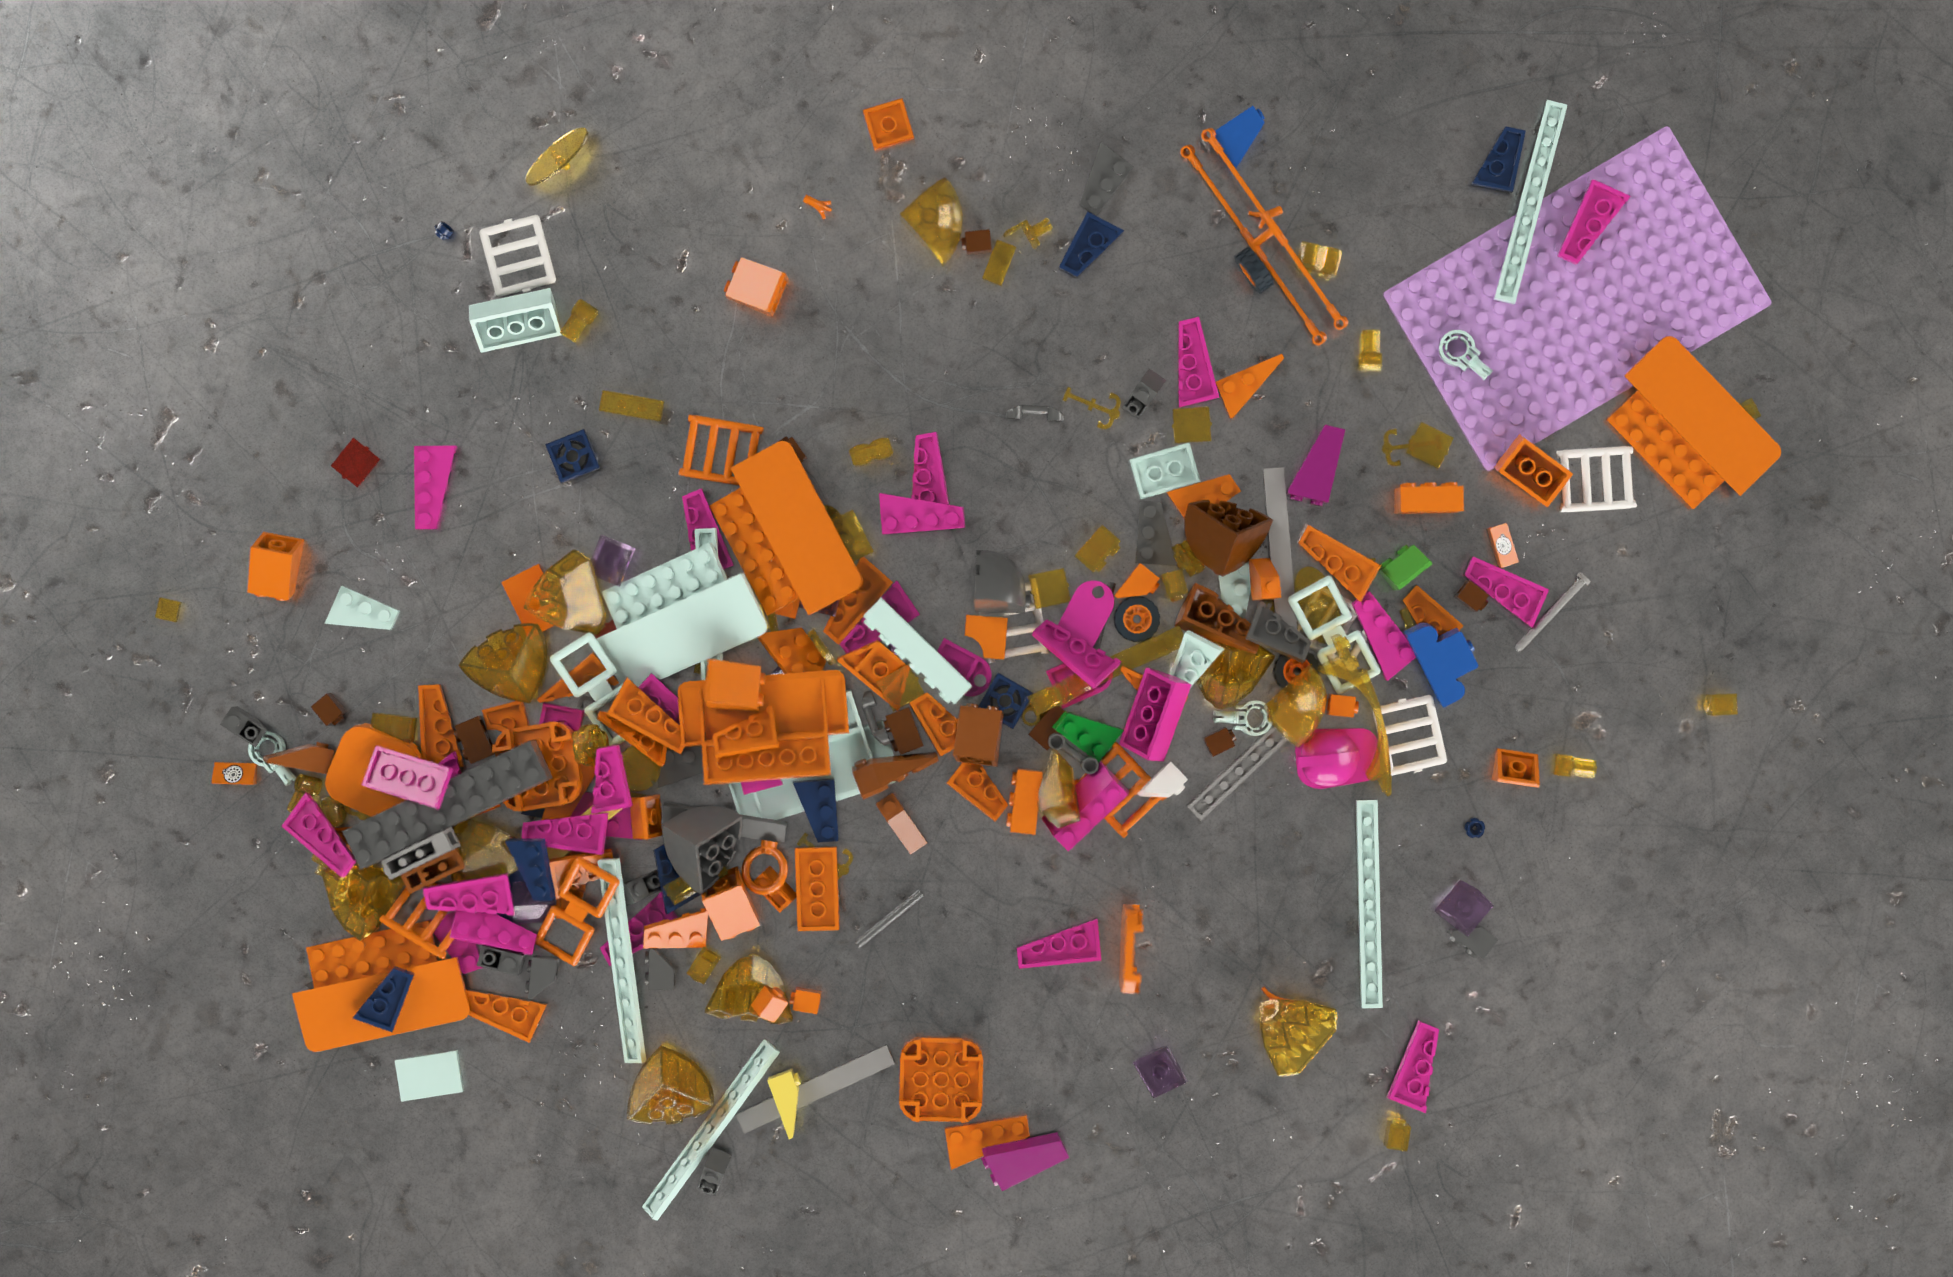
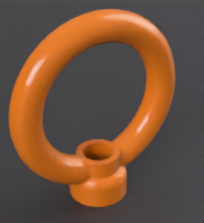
(769, 848)

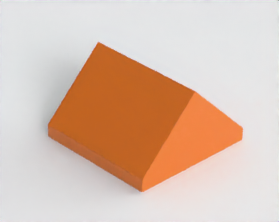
(1516, 768)
(646, 816)

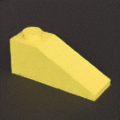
(785, 1093)

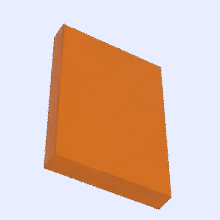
(518, 589)

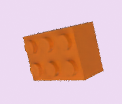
(1533, 470)
(1429, 498)
(1024, 800)

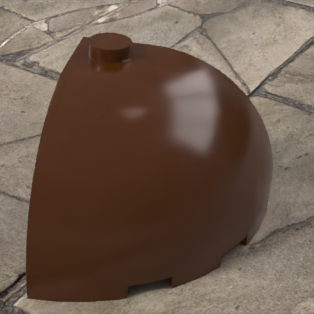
(1224, 534)

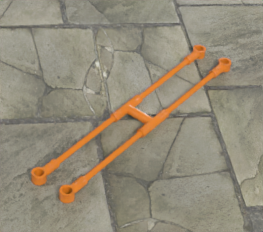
(1272, 230)

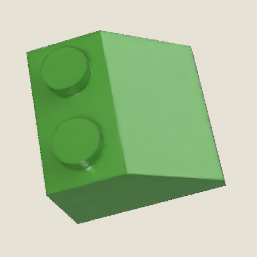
(1404, 566)

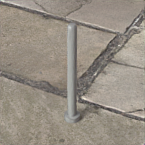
(1582, 579)

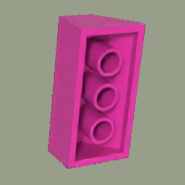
(1155, 714)
(1096, 798)

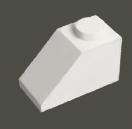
(1164, 782)

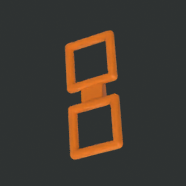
(576, 911)

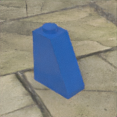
(1240, 133)

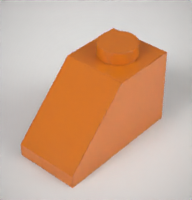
(1264, 580)
(1138, 583)

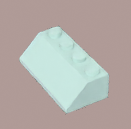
(514, 320)

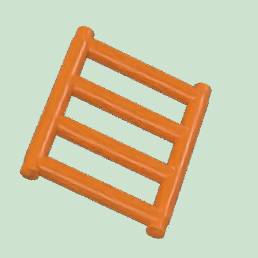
(714, 425)
(1130, 765)
(405, 929)

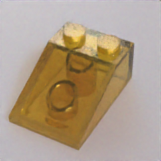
(1058, 792)

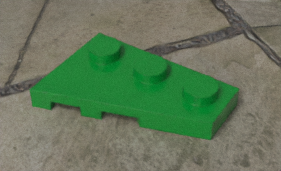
(1089, 735)

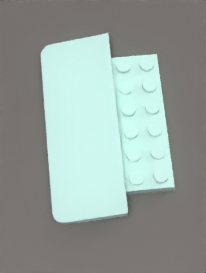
(678, 616)
(844, 752)

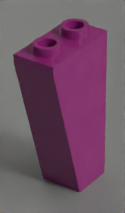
(1318, 469)
(1023, 1158)

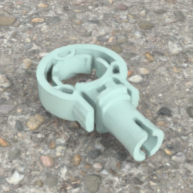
(1475, 363)
(1232, 717)
(283, 772)

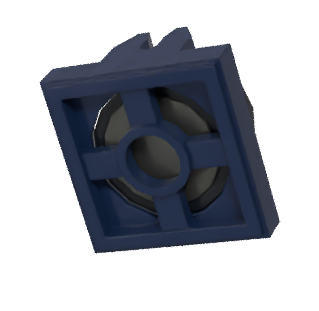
(573, 456)
(1006, 698)

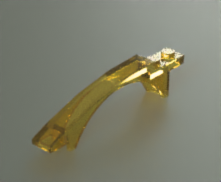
(1132, 657)
(1346, 668)

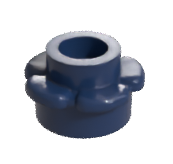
(443, 230)
(1475, 833)

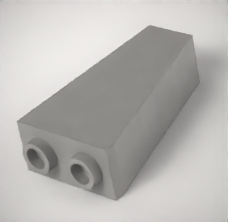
(420, 853)

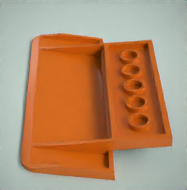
(1691, 426)
(784, 534)
(805, 713)
(352, 969)

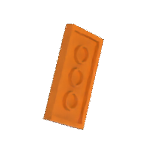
(817, 888)

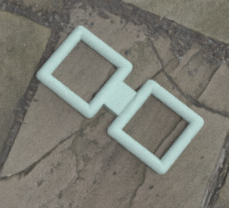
(1332, 628)
(597, 687)

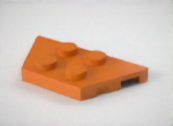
(793, 650)
(871, 664)

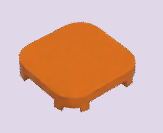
(557, 749)
(350, 766)
(1130, 922)
(941, 1079)

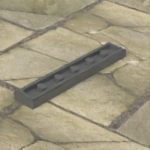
(752, 826)

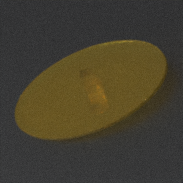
(557, 156)
(1318, 606)

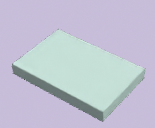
(1164, 470)
(429, 1075)

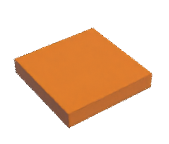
(888, 124)

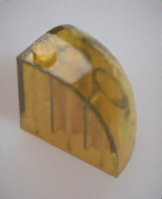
(936, 220)
(509, 662)
(1299, 707)
(669, 1089)

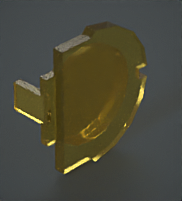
(639, 769)

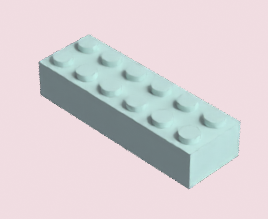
(917, 650)

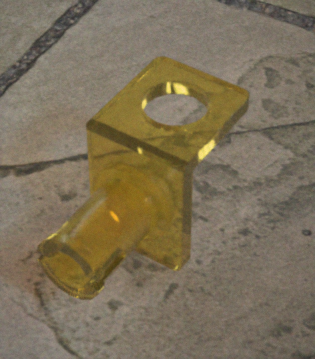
(1031, 232)

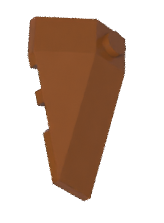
(1214, 620)
(876, 773)

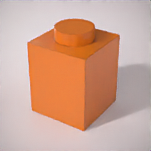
(1342, 705)
(805, 1000)
(769, 1003)

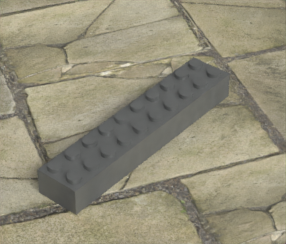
(464, 798)

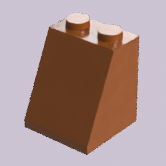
(978, 735)

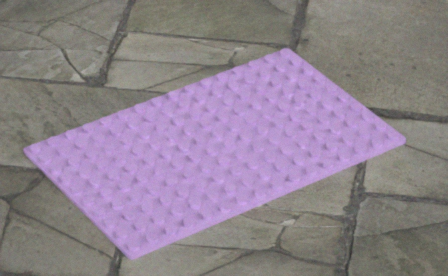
(1580, 327)

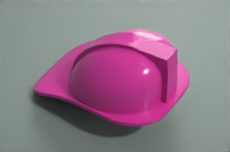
(1335, 757)

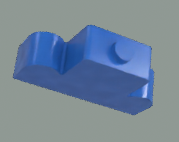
(1442, 659)

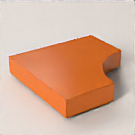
(989, 633)
(506, 716)

